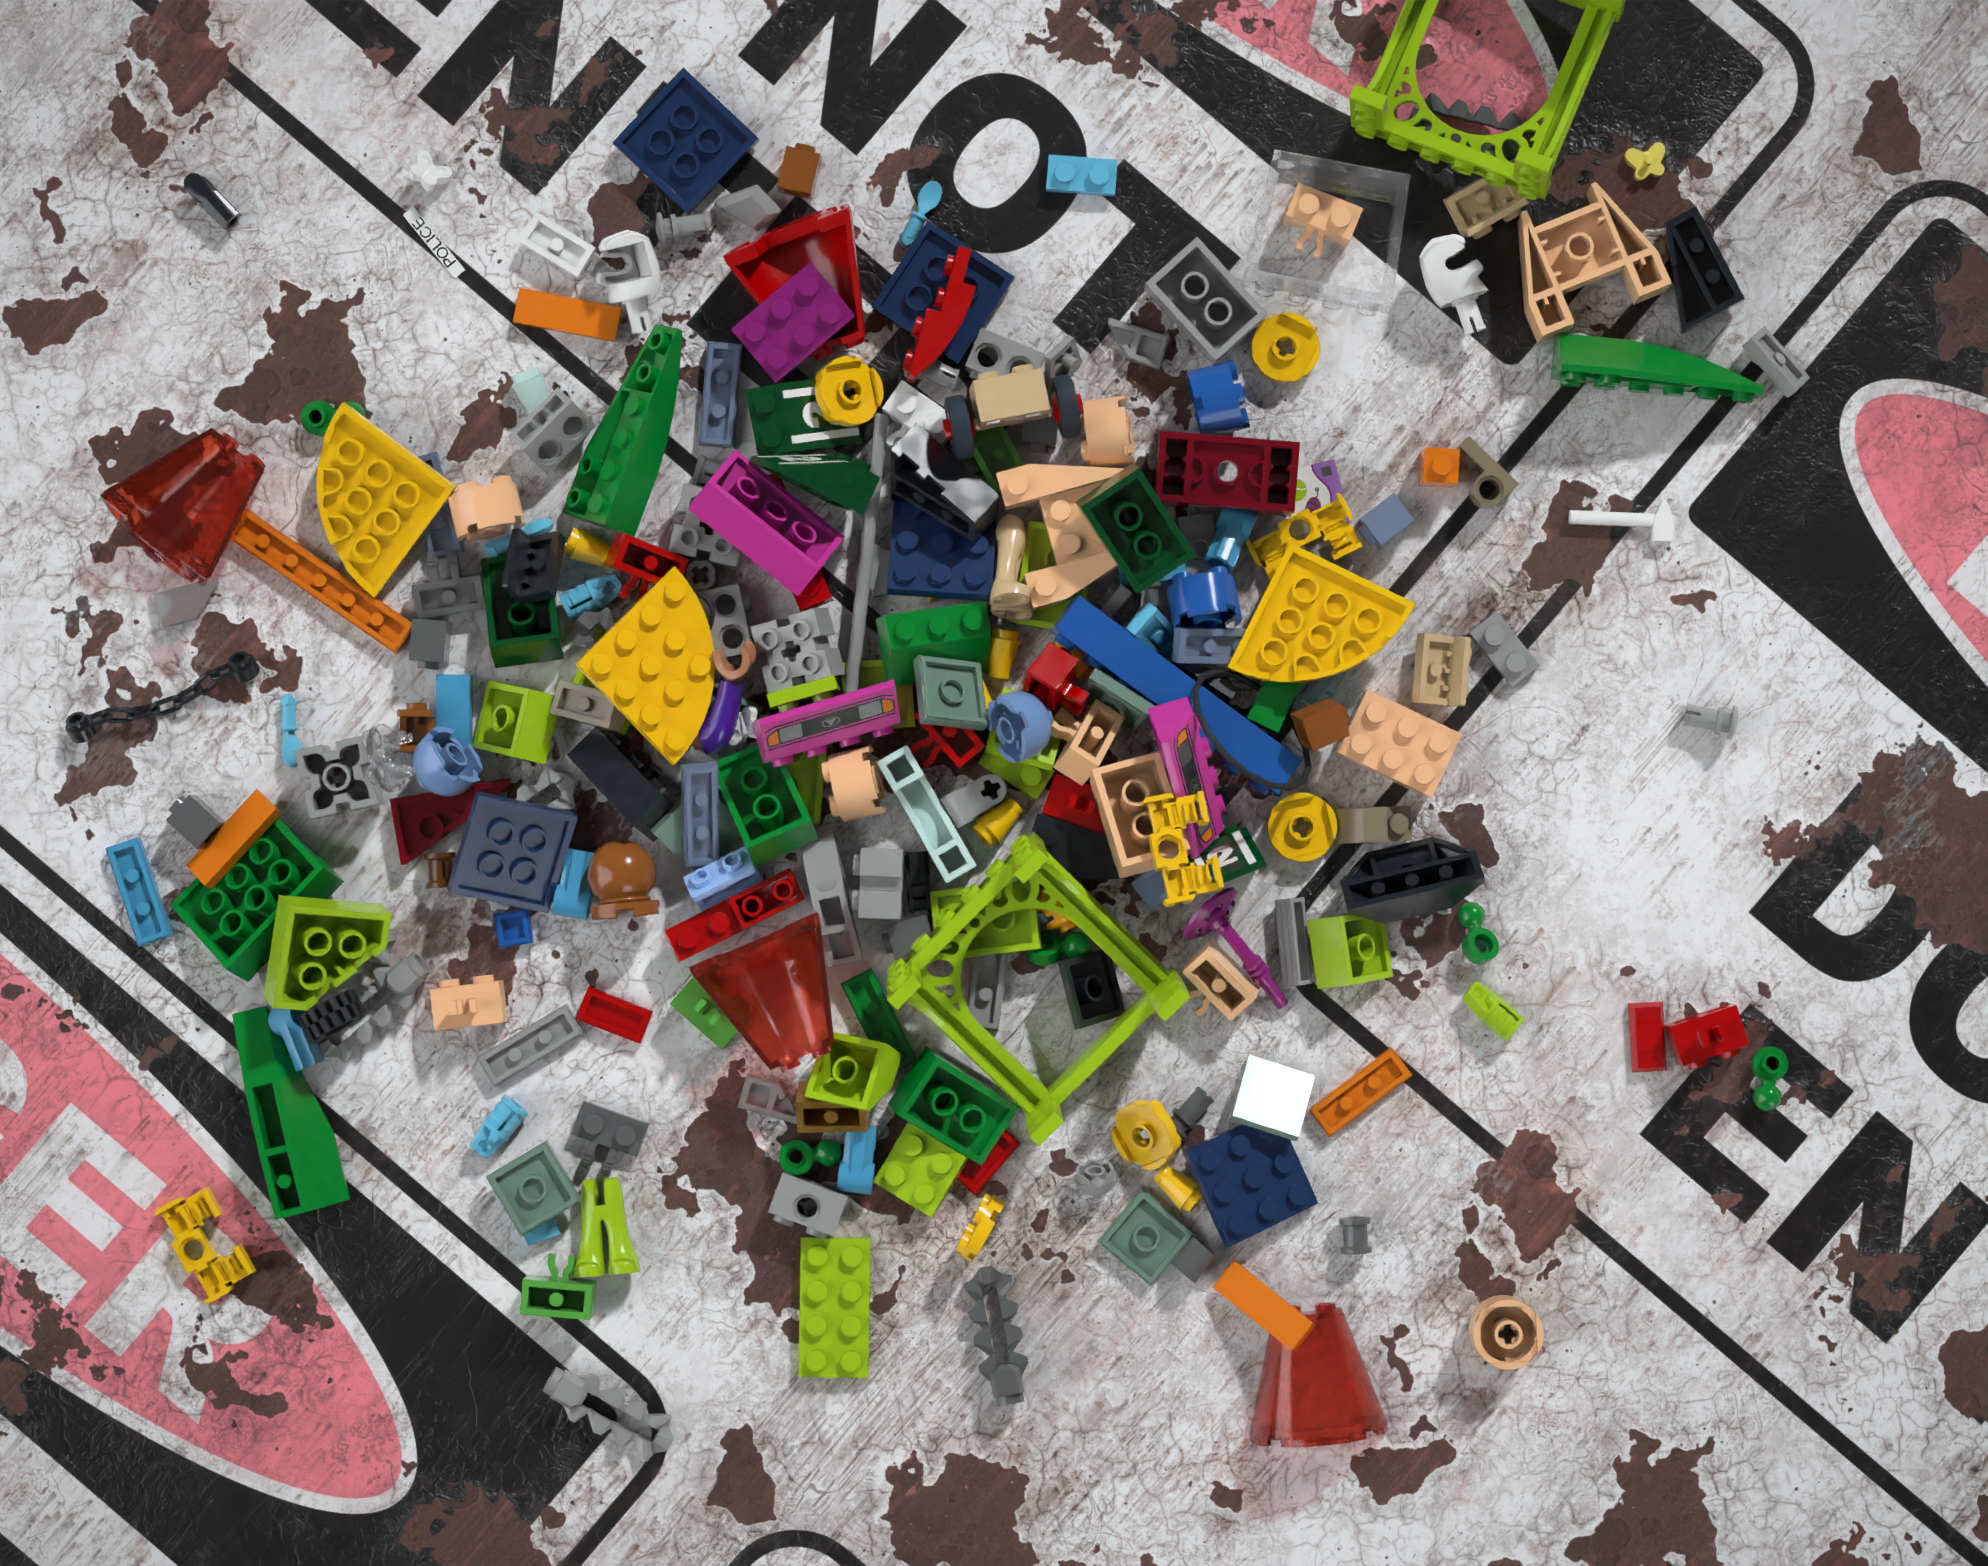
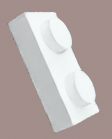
(557, 245)

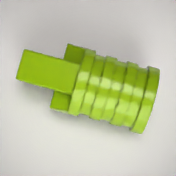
(1493, 1010)

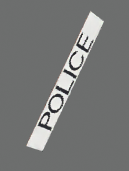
(434, 242)

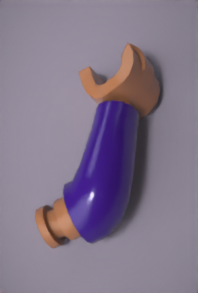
(723, 717)

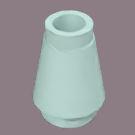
(530, 388)

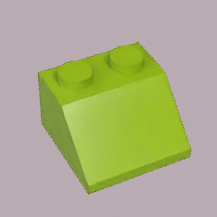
(515, 722)
(1348, 950)
(854, 1072)

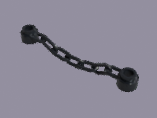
(241, 667)

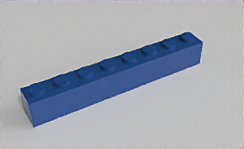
(1159, 681)

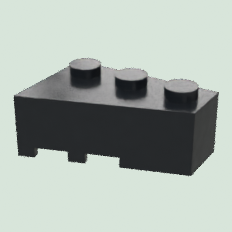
(1698, 271)
(941, 485)
(622, 780)
(1076, 849)

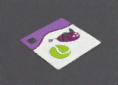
(1315, 488)

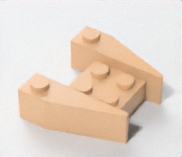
(1579, 252)
(1075, 546)

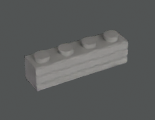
(1293, 941)

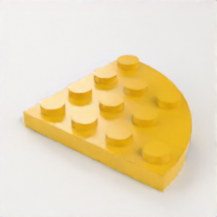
(374, 497)
(1317, 622)
(658, 665)

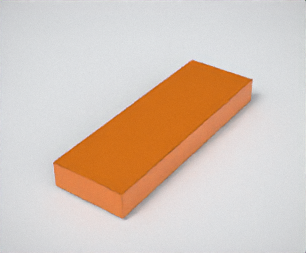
(567, 315)
(233, 839)
(1360, 1092)
(1264, 1306)

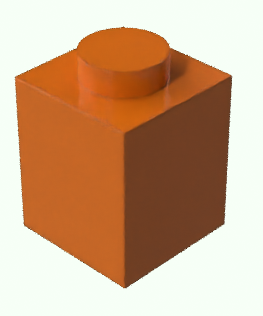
(1439, 467)

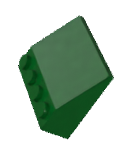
(241, 909)

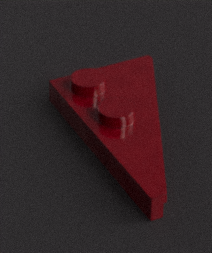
(429, 817)

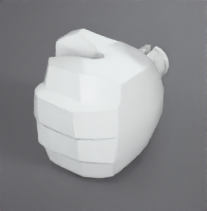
(636, 280)
(1453, 287)

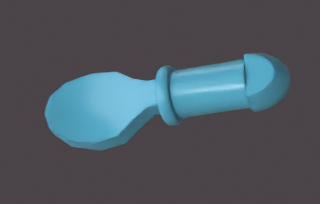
(927, 199)
(533, 528)
(290, 741)

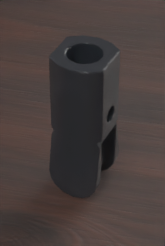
(211, 200)
(918, 875)

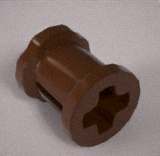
(439, 869)

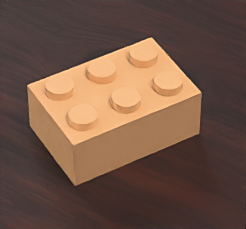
(1398, 743)
(1127, 825)

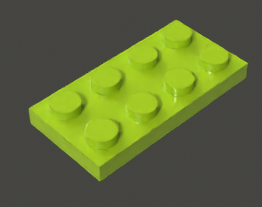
(834, 1307)

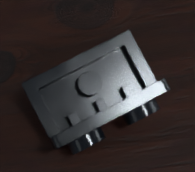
(533, 566)

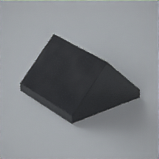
(1091, 988)

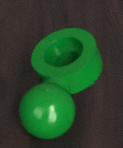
(327, 414)
(1471, 916)
(1052, 948)
(1767, 1095)
(827, 1153)

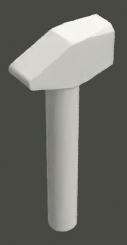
(1661, 522)

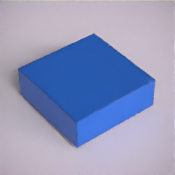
(513, 928)

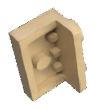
(1481, 205)
(1441, 670)

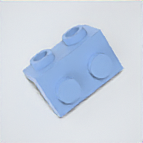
(722, 879)

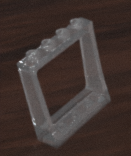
(1340, 179)

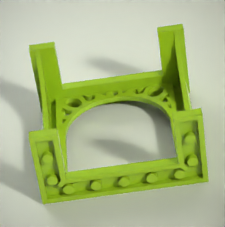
(1531, 174)
(913, 984)

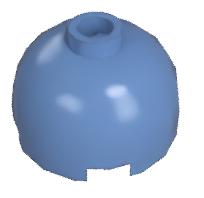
(1020, 724)
(445, 764)

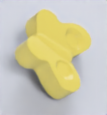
(1646, 162)

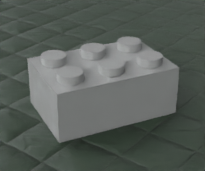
(1205, 301)

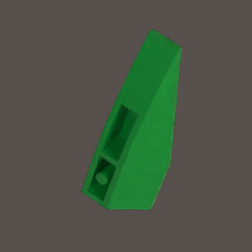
(1644, 367)
(630, 440)
(288, 1122)

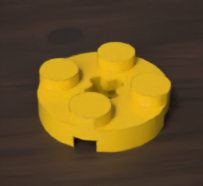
(1278, 329)
(830, 395)
(1318, 838)
(1159, 1126)
(976, 1235)

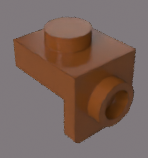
(415, 720)

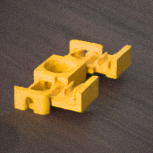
(1327, 519)
(1164, 820)
(212, 1274)

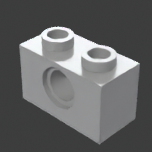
(828, 1200)

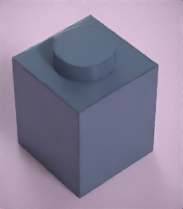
(1384, 521)

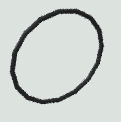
(1196, 702)

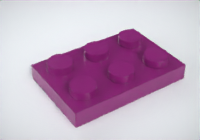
(793, 322)

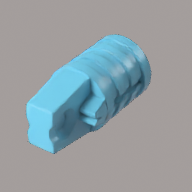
(590, 595)
(498, 1126)

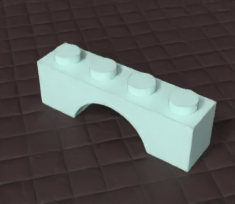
(926, 813)

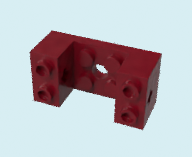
(1263, 481)

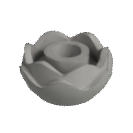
(1095, 1177)

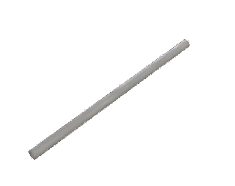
(866, 558)

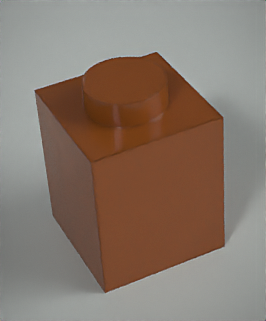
(799, 171)
(1321, 723)

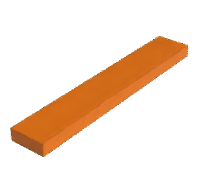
(322, 581)

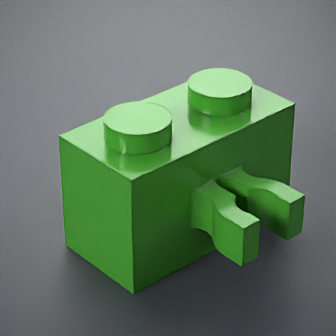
(704, 1013)
(558, 1295)

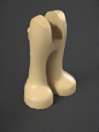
(1008, 597)

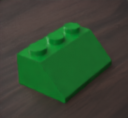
(940, 632)

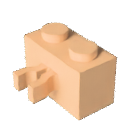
(1322, 216)
(1085, 739)
(1220, 980)
(468, 1004)

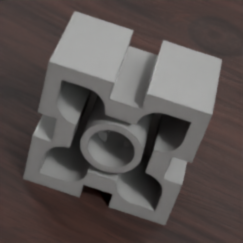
(693, 539)
(779, 642)
(322, 765)
(880, 883)

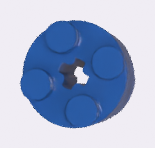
(1217, 399)
(1204, 599)

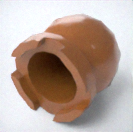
(621, 879)

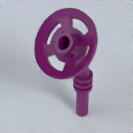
(1212, 918)

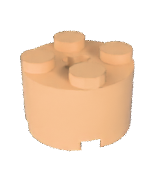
(1107, 433)
(485, 509)
(854, 783)
(1519, 1346)

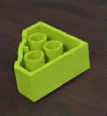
(320, 947)

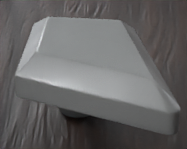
(749, 206)
(1061, 360)

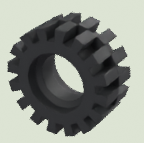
(332, 1015)

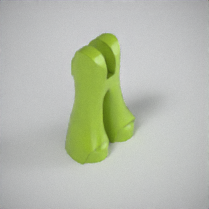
(591, 1253)

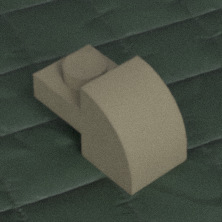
(1374, 824)

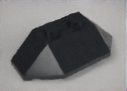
(1411, 880)

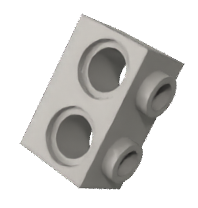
(1007, 351)
(549, 427)
(734, 621)

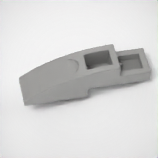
(830, 897)

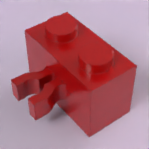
(641, 562)
(1052, 680)
(957, 743)
(1073, 804)
(1706, 1036)

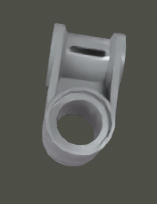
(969, 802)

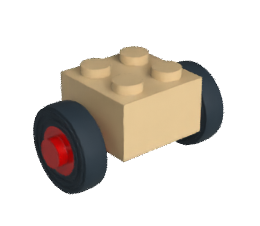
(1011, 401)

